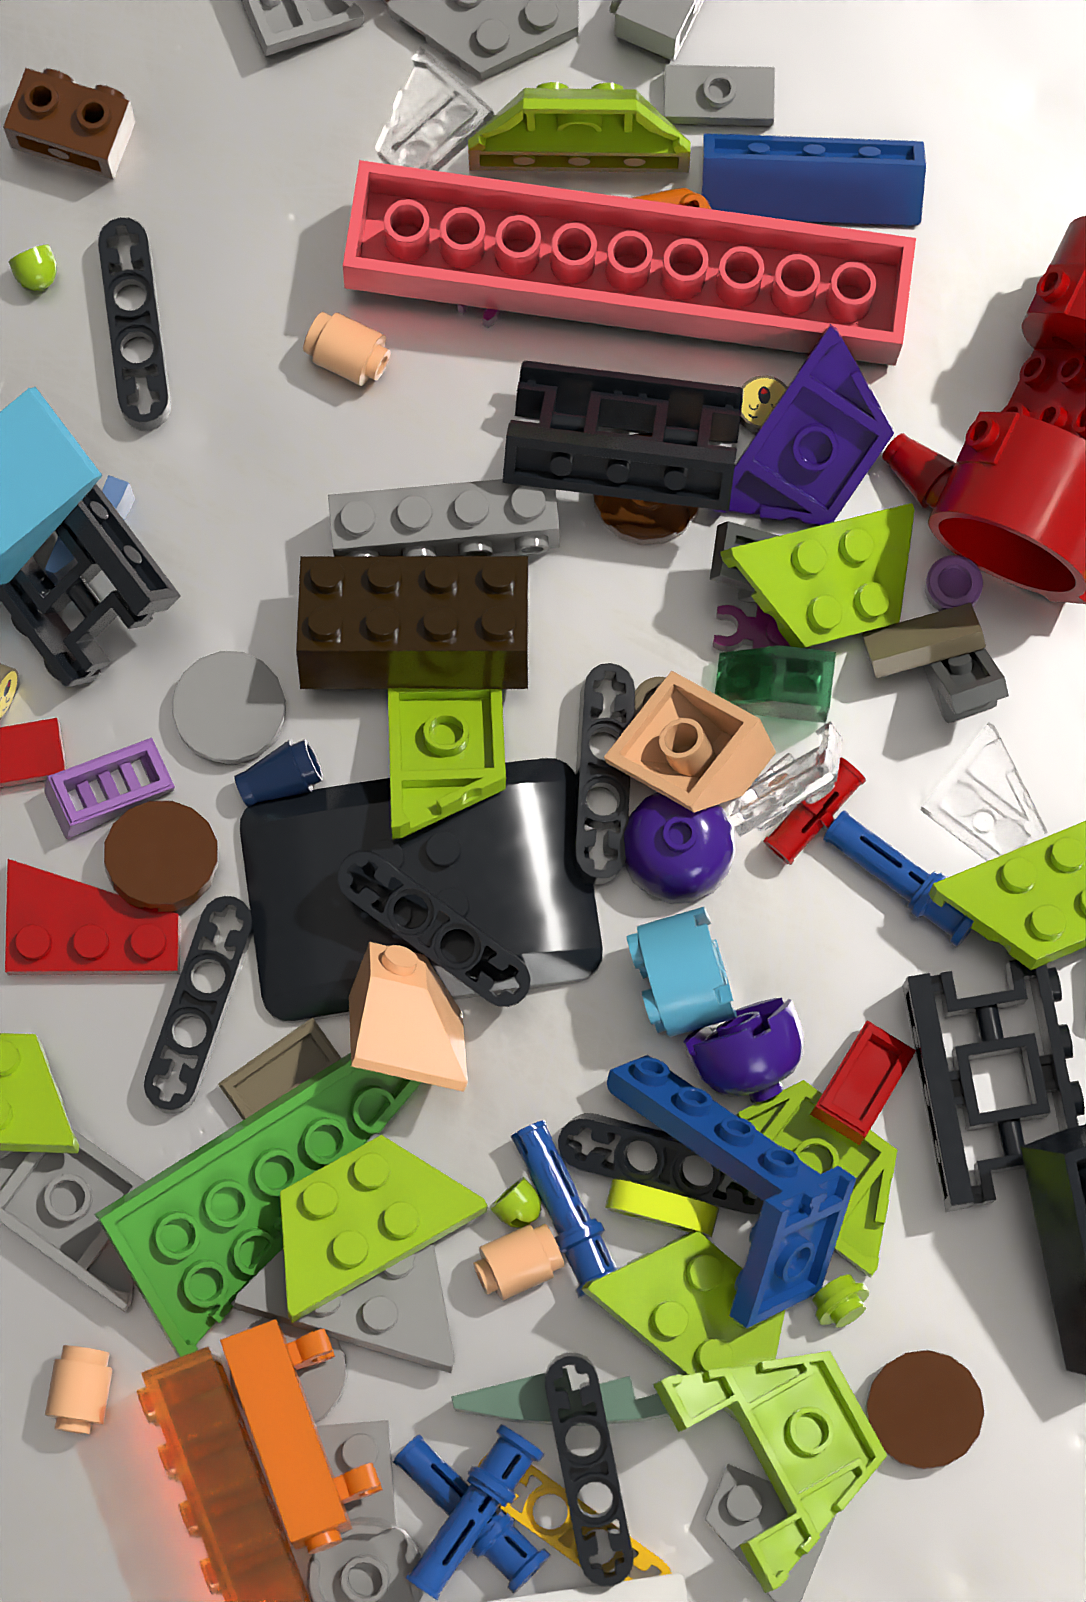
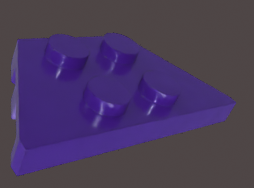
(813, 441)

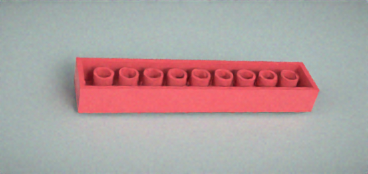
(626, 262)

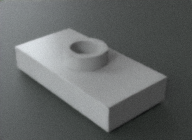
(719, 95)

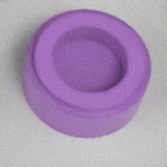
(953, 582)

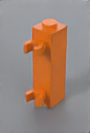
(287, 1435)

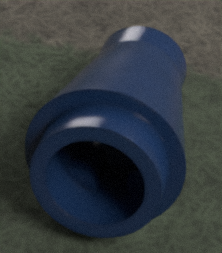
(280, 774)

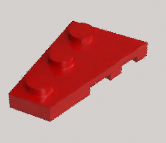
(82, 929)

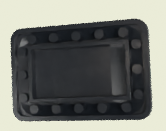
(493, 863)

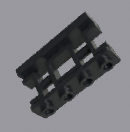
(574, 456)
(98, 542)
(950, 1090)

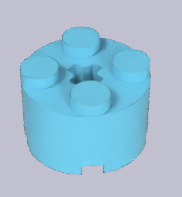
(684, 973)

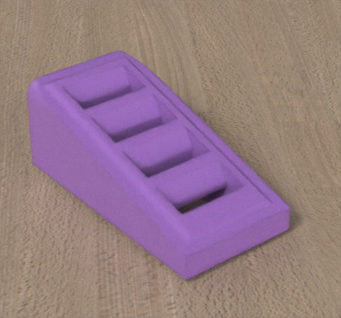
(95, 813)

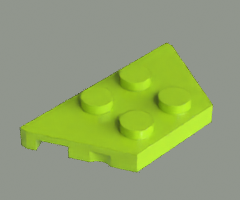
(831, 576)
(442, 753)
(1027, 897)
(30, 1100)
(789, 1124)
(364, 1219)
(682, 1307)

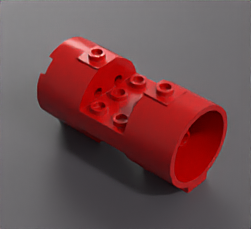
(1022, 472)

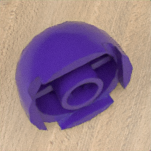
(677, 850)
(749, 1051)

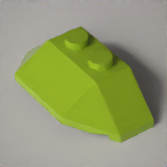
(579, 132)

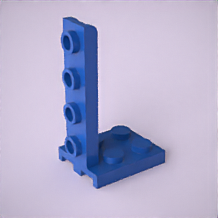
(800, 1206)

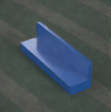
(815, 178)

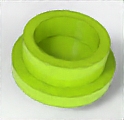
(840, 1301)

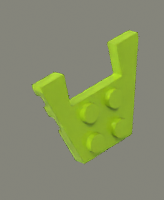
(804, 1435)

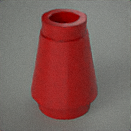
(918, 468)

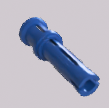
(898, 873)
(577, 1233)
(489, 1487)
(498, 1540)

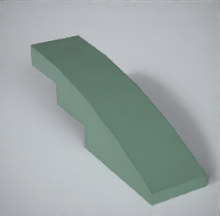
(527, 1401)

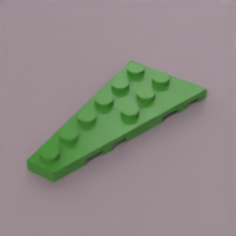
(216, 1214)

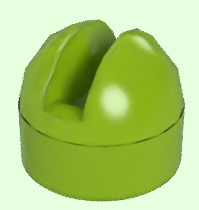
(34, 268)
(518, 1205)

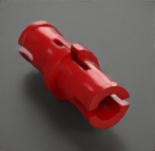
(808, 819)

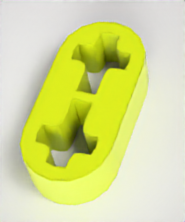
(661, 1207)

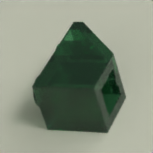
(778, 681)

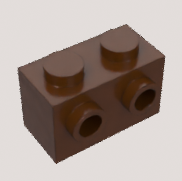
(70, 122)

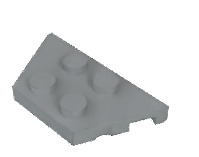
(490, 33)
(53, 1207)
(390, 1313)

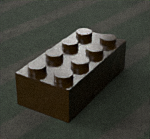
(413, 622)

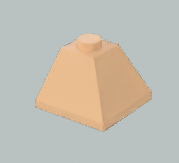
(692, 746)
(406, 1019)

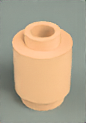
(347, 348)
(518, 1261)
(79, 1389)

